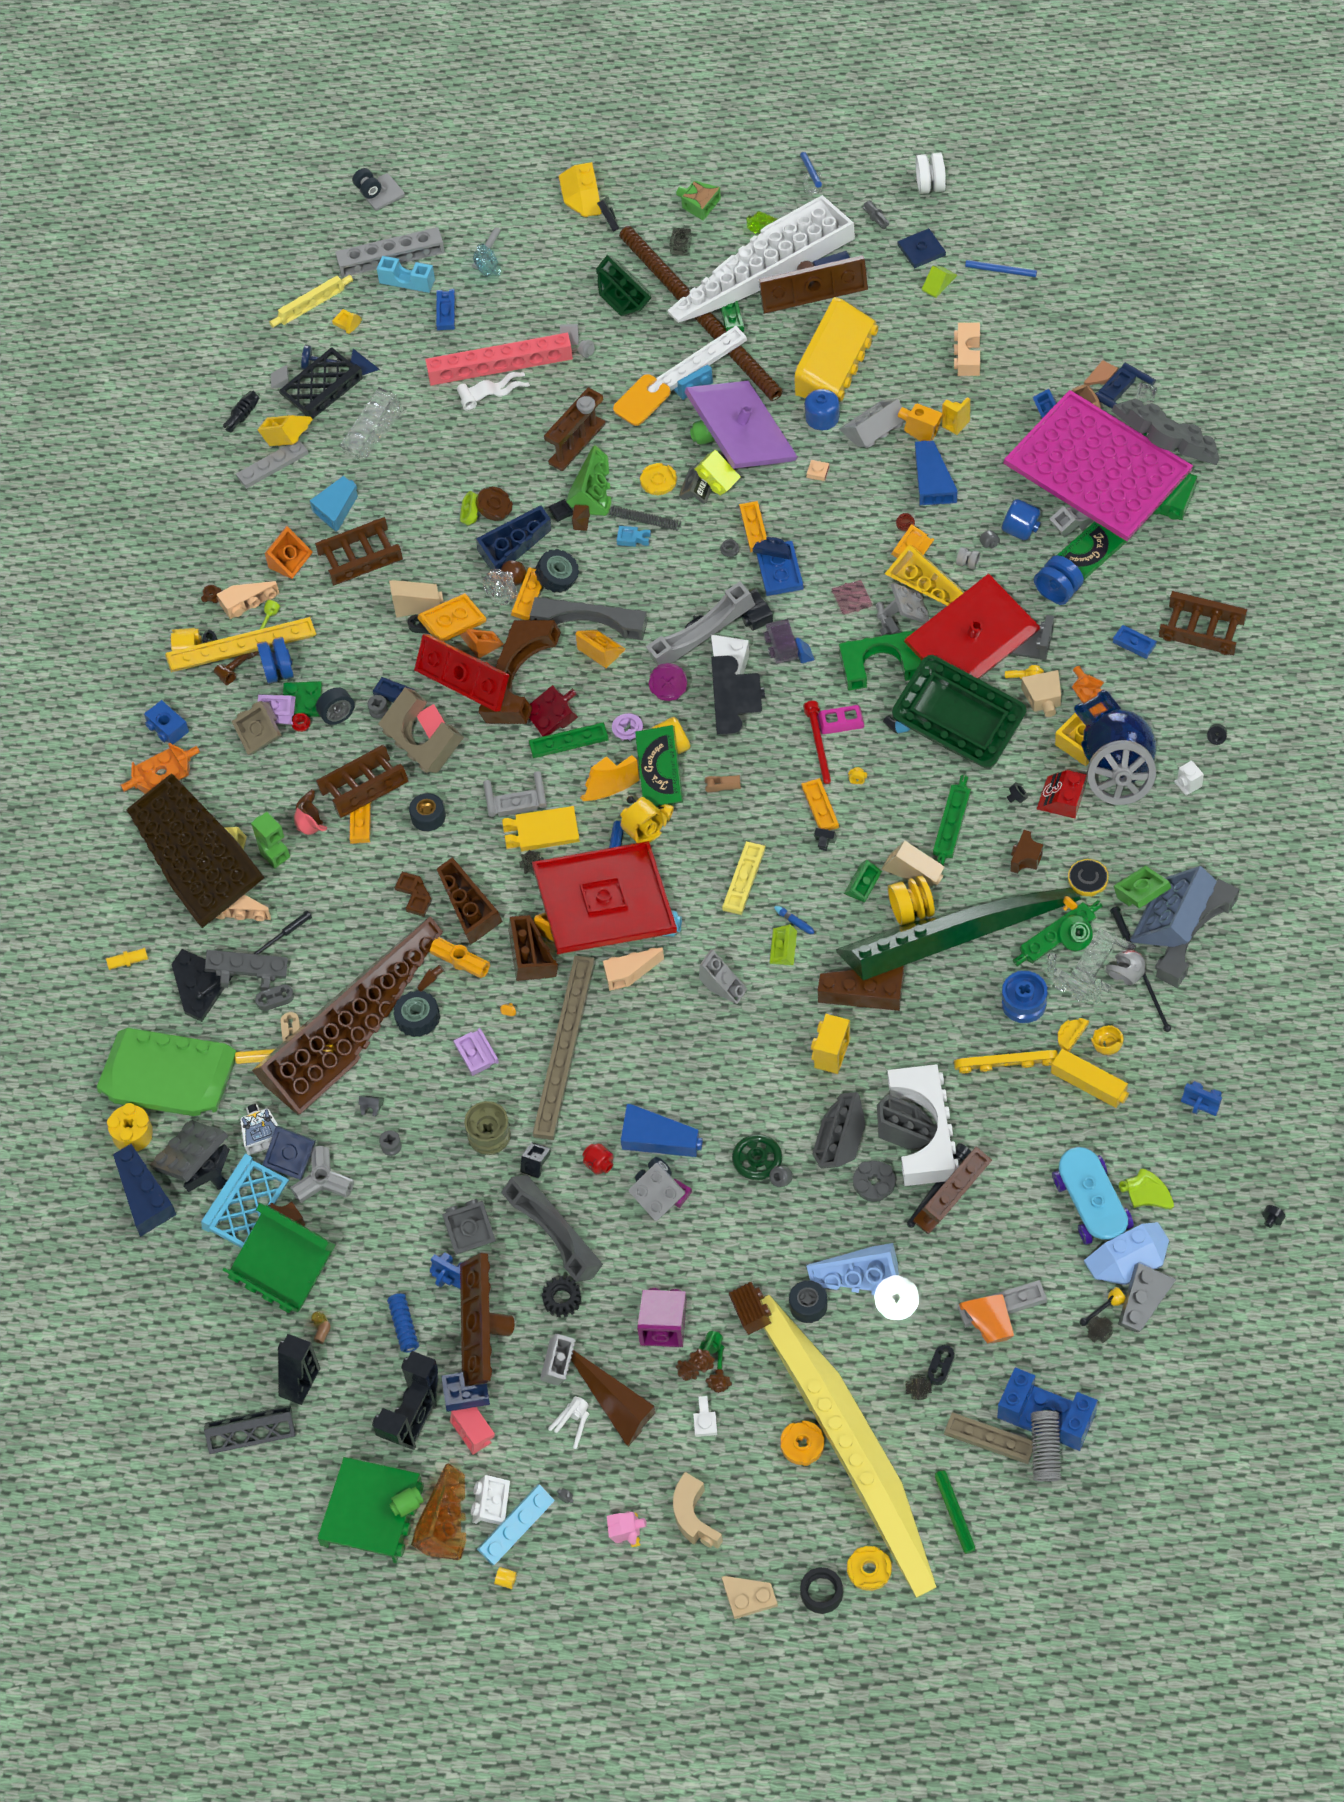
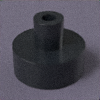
(1217, 734)
(1017, 793)
(1273, 1215)

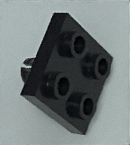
(210, 1171)

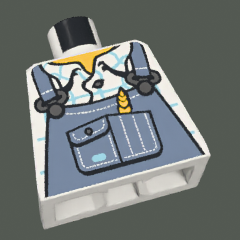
(257, 1129)

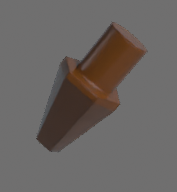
(430, 977)

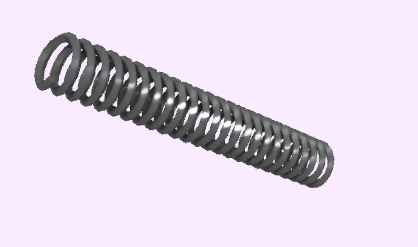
(644, 515)

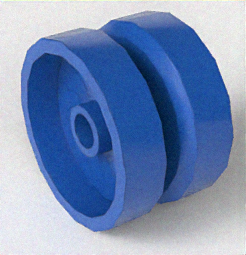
(1058, 580)
(275, 660)
(1024, 996)

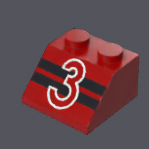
(1063, 793)

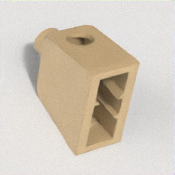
(1043, 692)

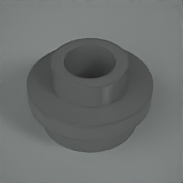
(729, 543)

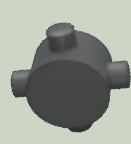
(565, 1495)

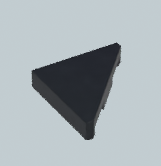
(608, 213)

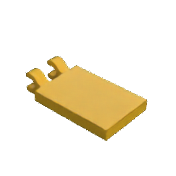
(542, 829)

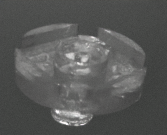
(500, 586)
(905, 1288)

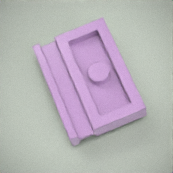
(282, 707)
(476, 1051)

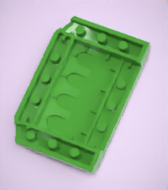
(166, 1072)

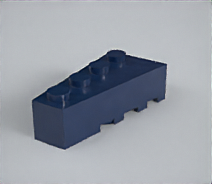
(513, 538)
(144, 1195)

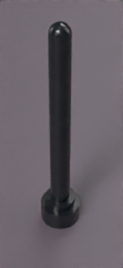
(961, 1153)

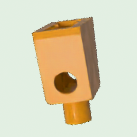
(921, 422)

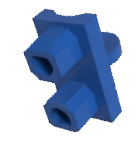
(1201, 1099)
(445, 1271)

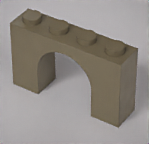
(398, 725)

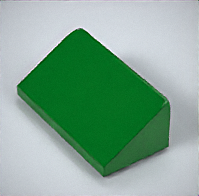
(863, 881)

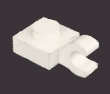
(704, 1421)

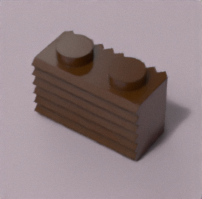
(750, 1308)

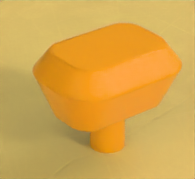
(1069, 903)
(508, 1010)

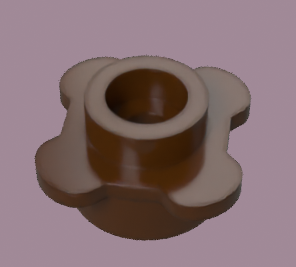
(210, 589)

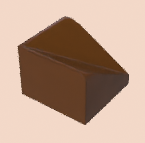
(580, 517)

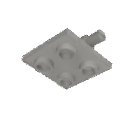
(907, 602)

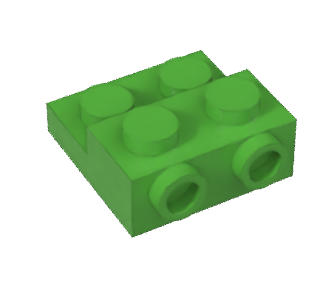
(1141, 887)

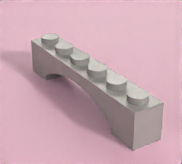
(731, 606)

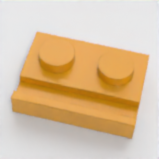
(916, 539)

